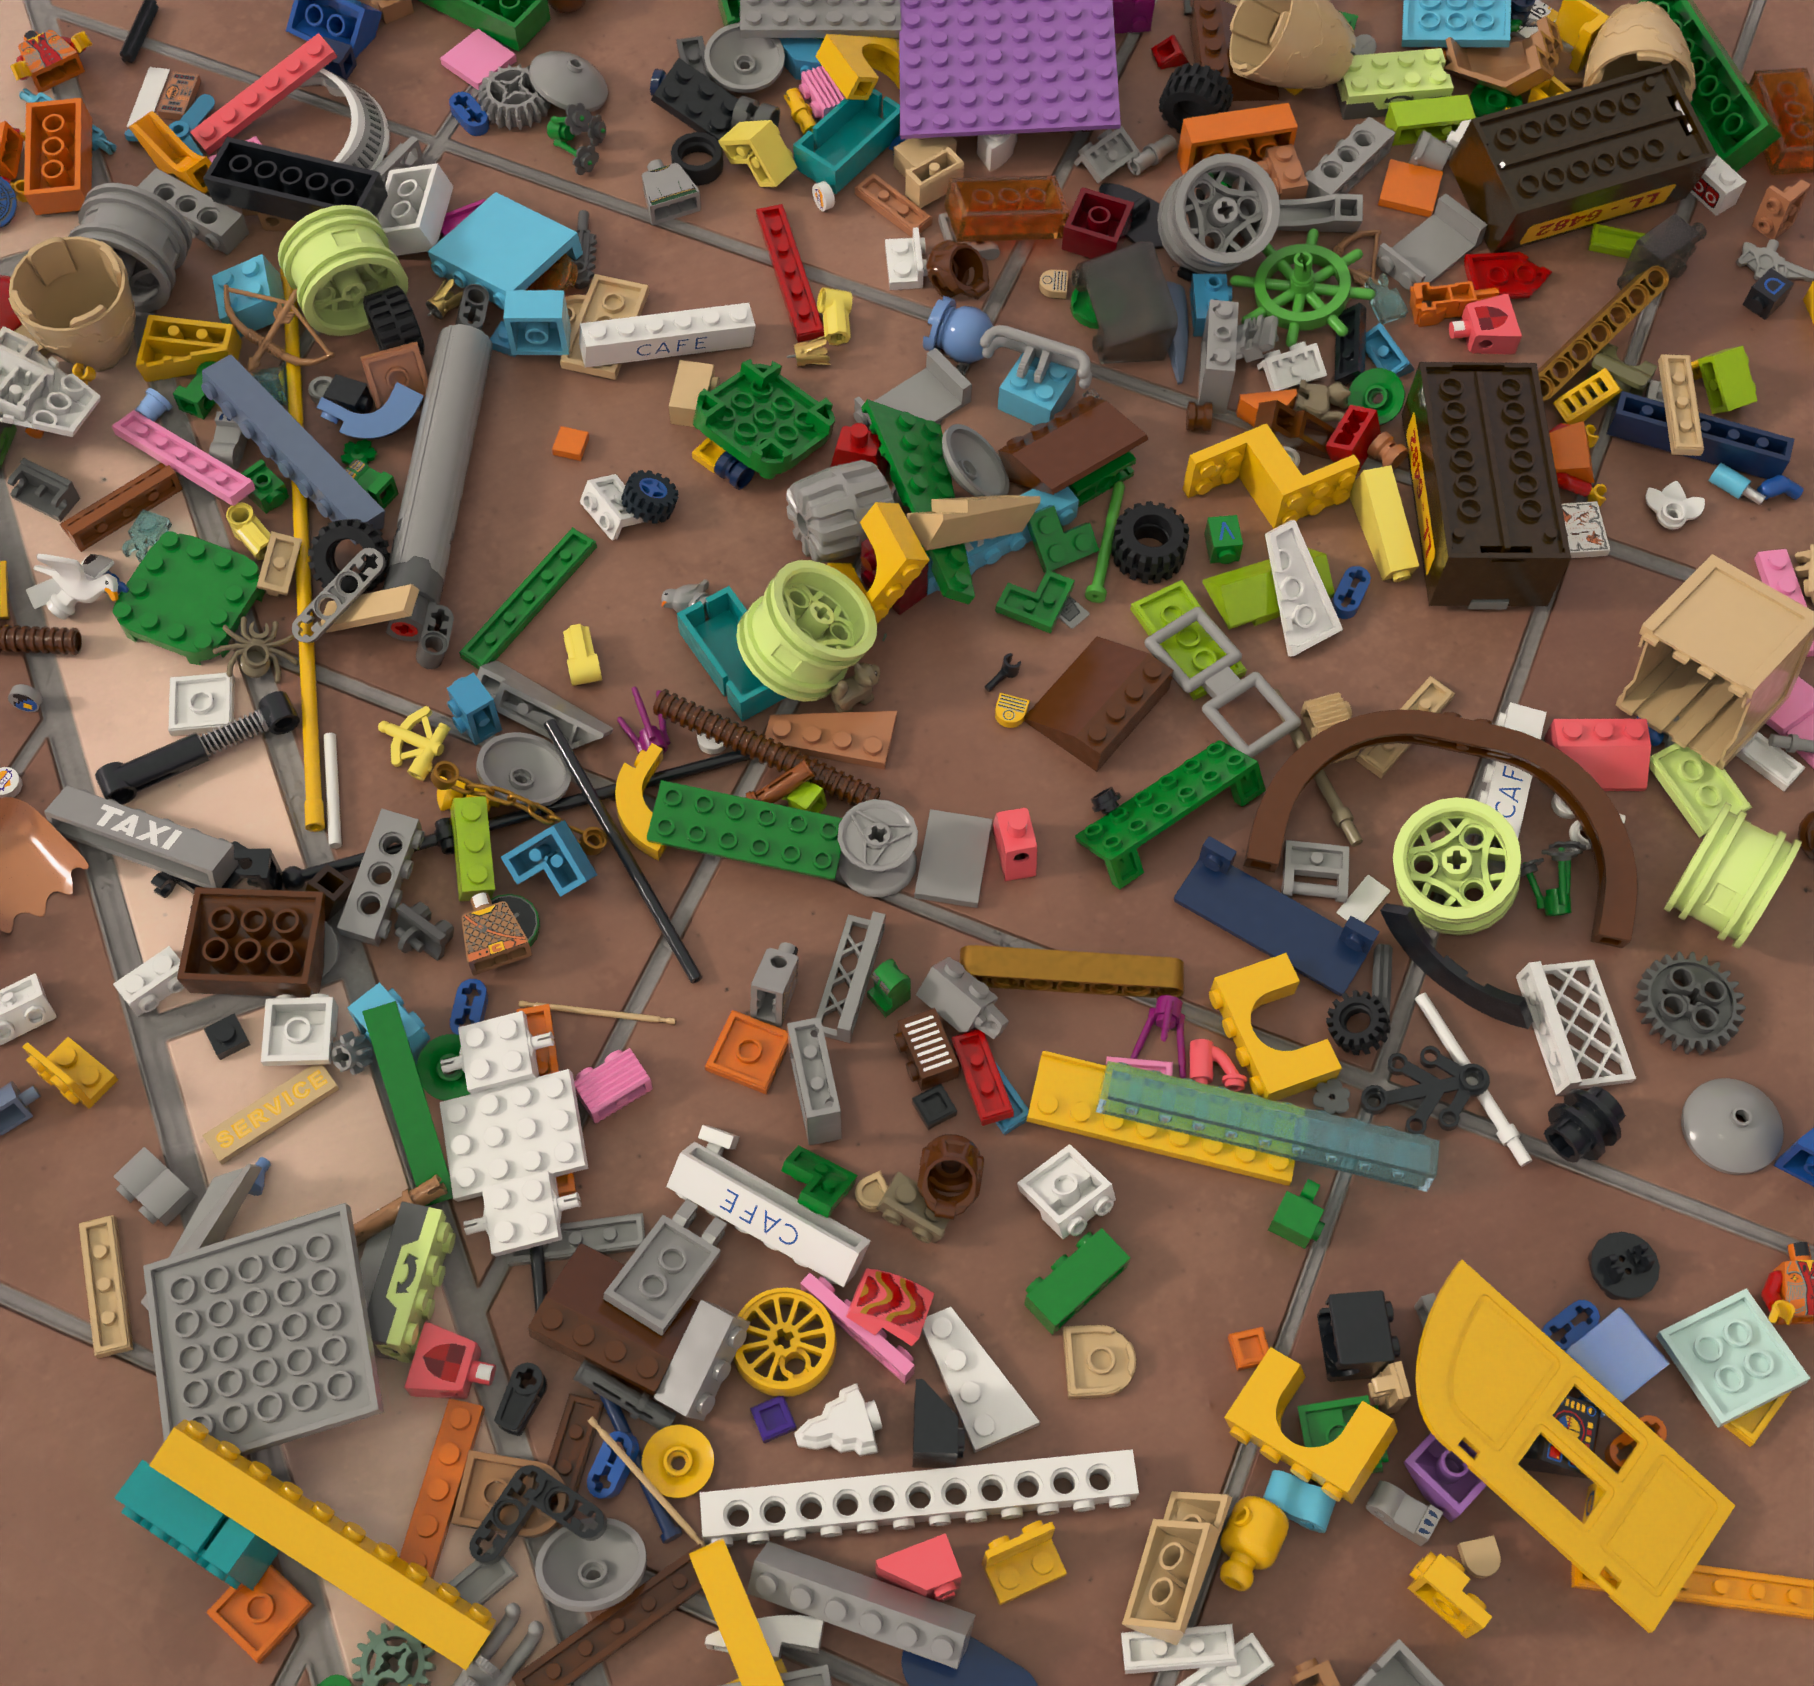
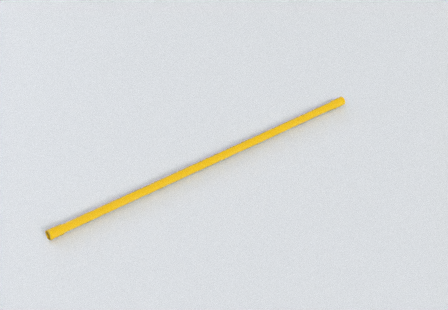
(313, 804)

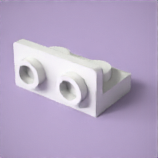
(905, 262)
(1288, 368)
(605, 506)
(151, 982)
(23, 1008)

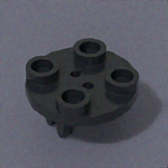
(1610, 1271)

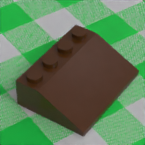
(1211, 42)
(1070, 446)
(1100, 700)
(254, 942)
(589, 1328)

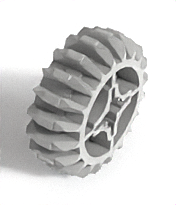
(511, 98)

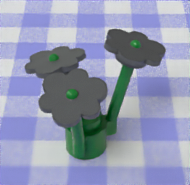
(1558, 899)

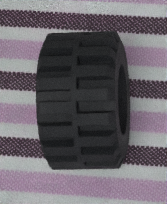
(1194, 93)
(392, 319)
(1154, 523)
(327, 541)

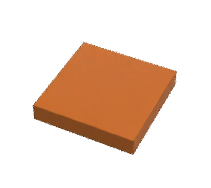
(1410, 188)
(748, 1052)
(260, 1616)

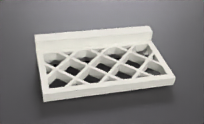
(1552, 1027)

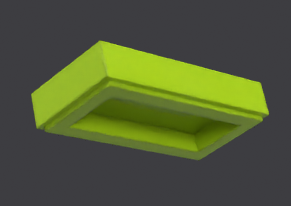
(1613, 240)

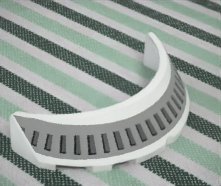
(369, 133)

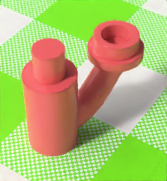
(1201, 1065)

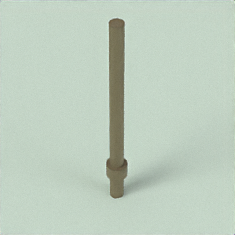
(1341, 815)

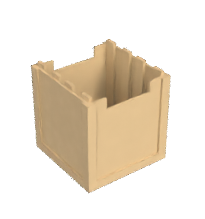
(1719, 660)

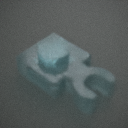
(1387, 303)
(145, 533)

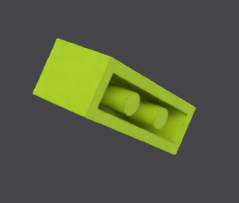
(1429, 115)
(472, 847)

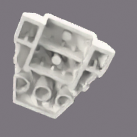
(37, 391)

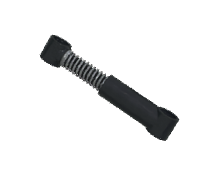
(124, 780)

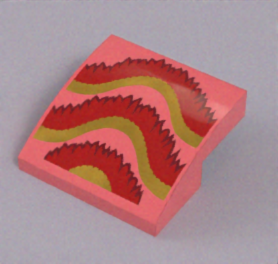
(890, 1304)

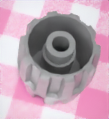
(830, 508)

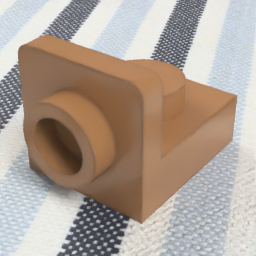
(1321, 1673)

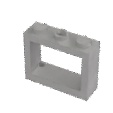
(1218, 354)
(814, 1081)

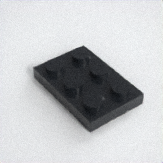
(696, 100)

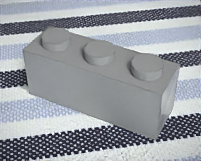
(702, 1360)

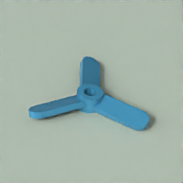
(190, 120)

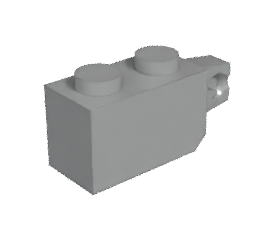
(961, 999)

